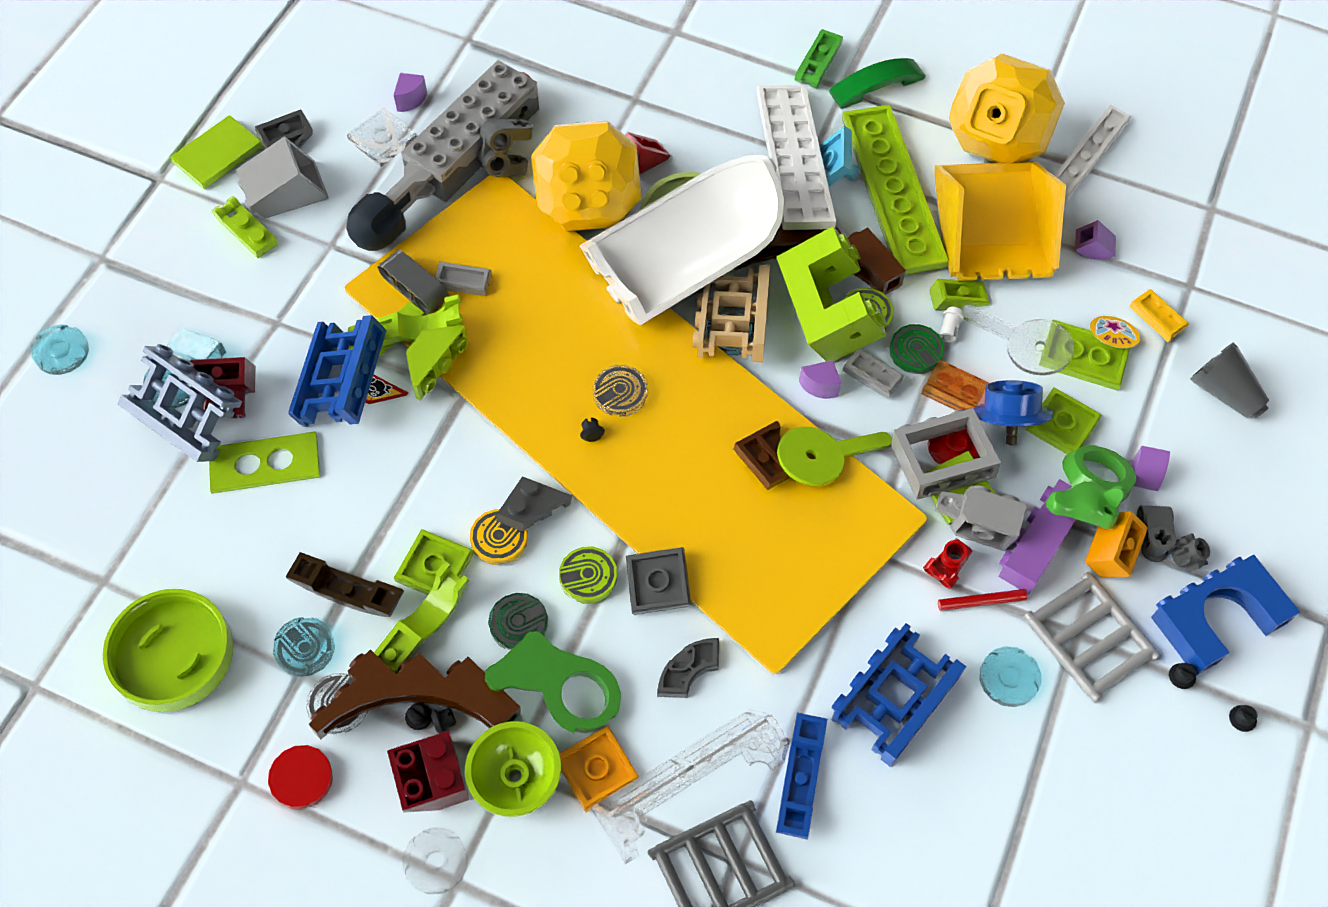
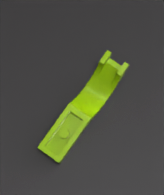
(408, 328)
(425, 620)

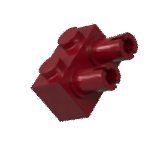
(233, 373)

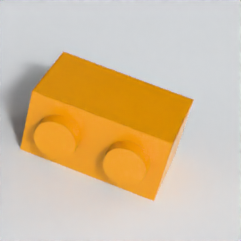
(1117, 549)

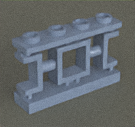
(168, 421)

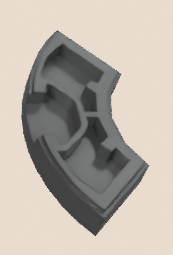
(687, 666)

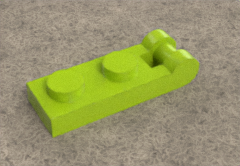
(245, 227)

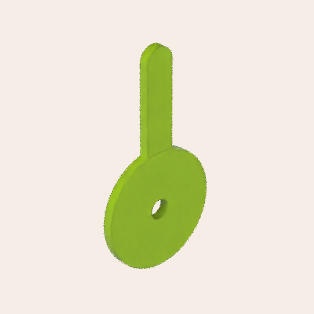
(827, 451)

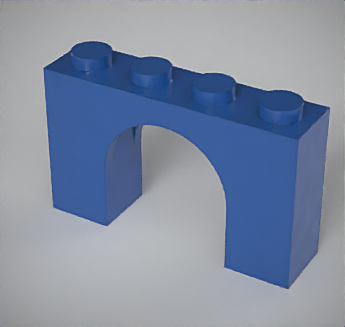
(1244, 583)

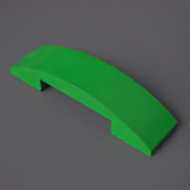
(874, 77)

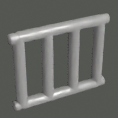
(1074, 666)

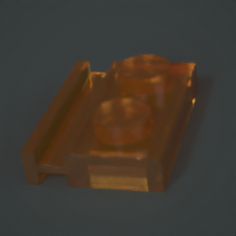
(954, 387)

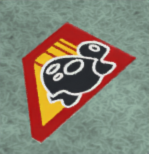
(382, 390)

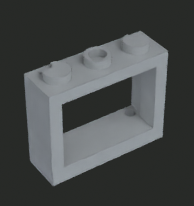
(950, 477)

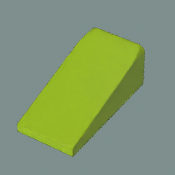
(955, 293)

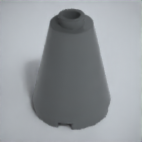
(1233, 382)

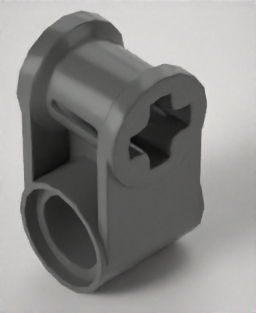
(1160, 532)

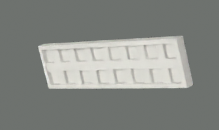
(797, 154)

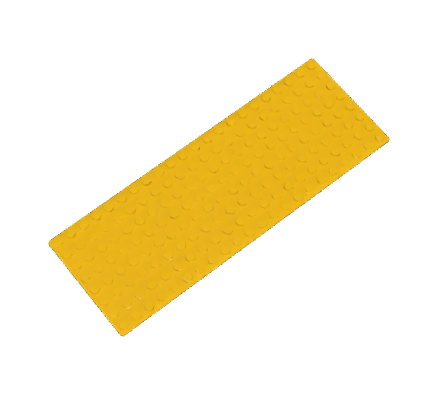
(666, 477)

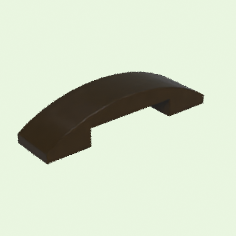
(344, 588)

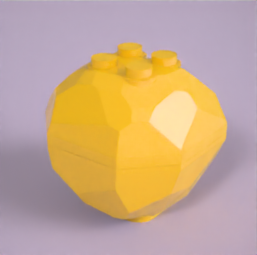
(1006, 110)
(586, 175)

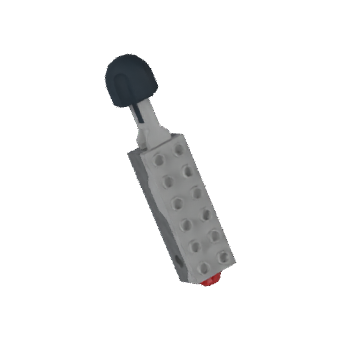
(443, 154)

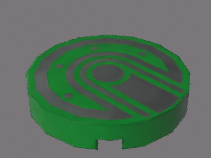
(916, 348)

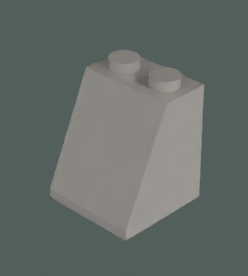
(280, 180)

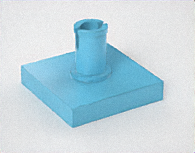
(837, 156)

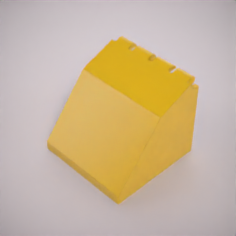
(1000, 219)

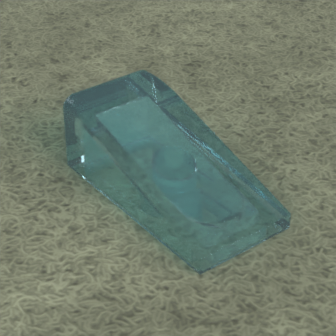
(195, 346)

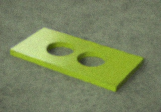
(303, 465)

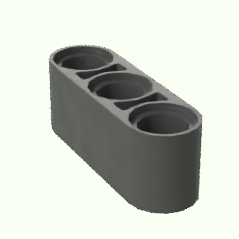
(413, 281)

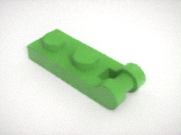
(819, 58)

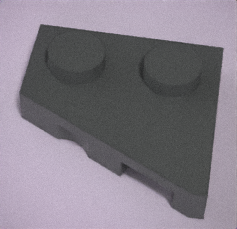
(292, 126)
(530, 503)

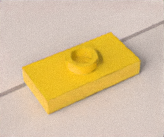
(1159, 315)

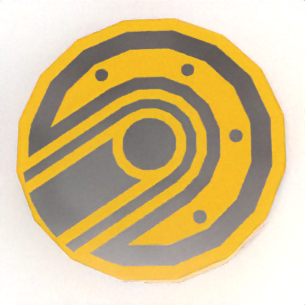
(496, 541)

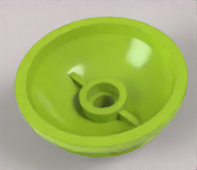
(507, 750)

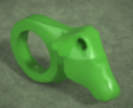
(1090, 496)
(544, 668)

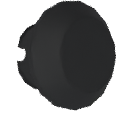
(591, 430)
(1182, 675)
(418, 716)
(1243, 718)
(442, 719)

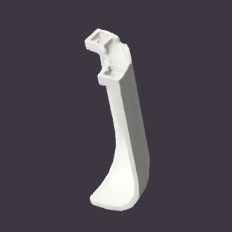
(689, 236)

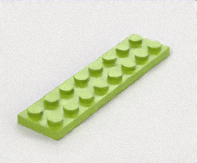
(895, 189)

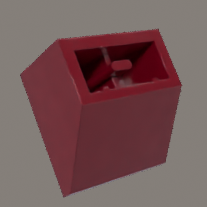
(428, 774)

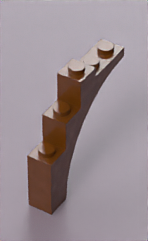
(877, 264)
(416, 682)

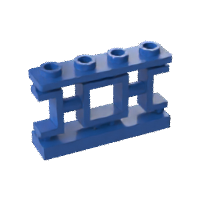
(354, 376)
(916, 707)

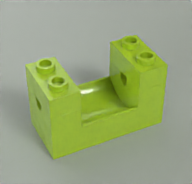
(829, 327)

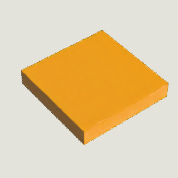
(596, 768)

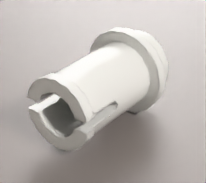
(952, 319)

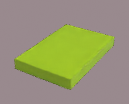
(216, 152)
(1094, 360)

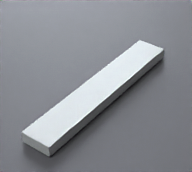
(1092, 148)

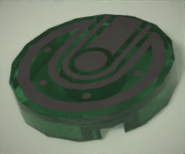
(515, 617)

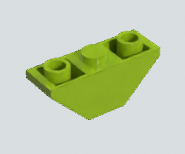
(433, 355)

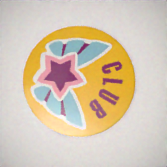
(1114, 332)

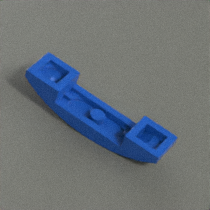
(801, 776)

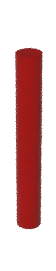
(982, 599)

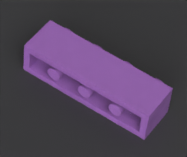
(1036, 544)

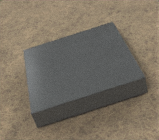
(658, 581)

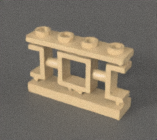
(754, 313)

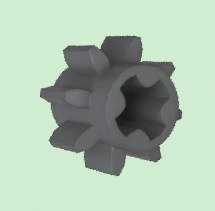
(1191, 552)

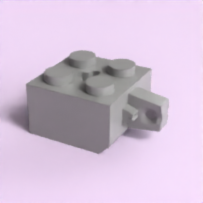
(983, 516)

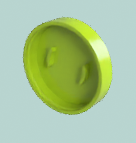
(168, 650)

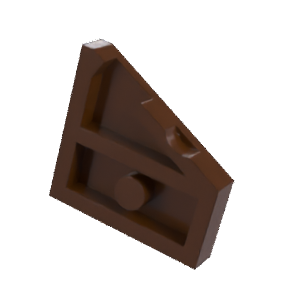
(760, 455)

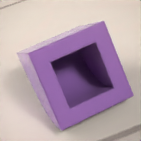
(409, 91)
(1095, 241)
(821, 380)
(1150, 467)

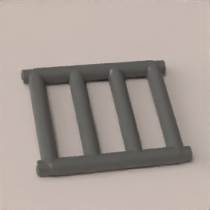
(717, 825)

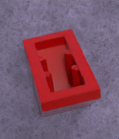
(649, 152)

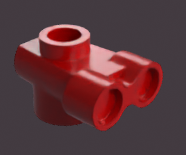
(945, 568)

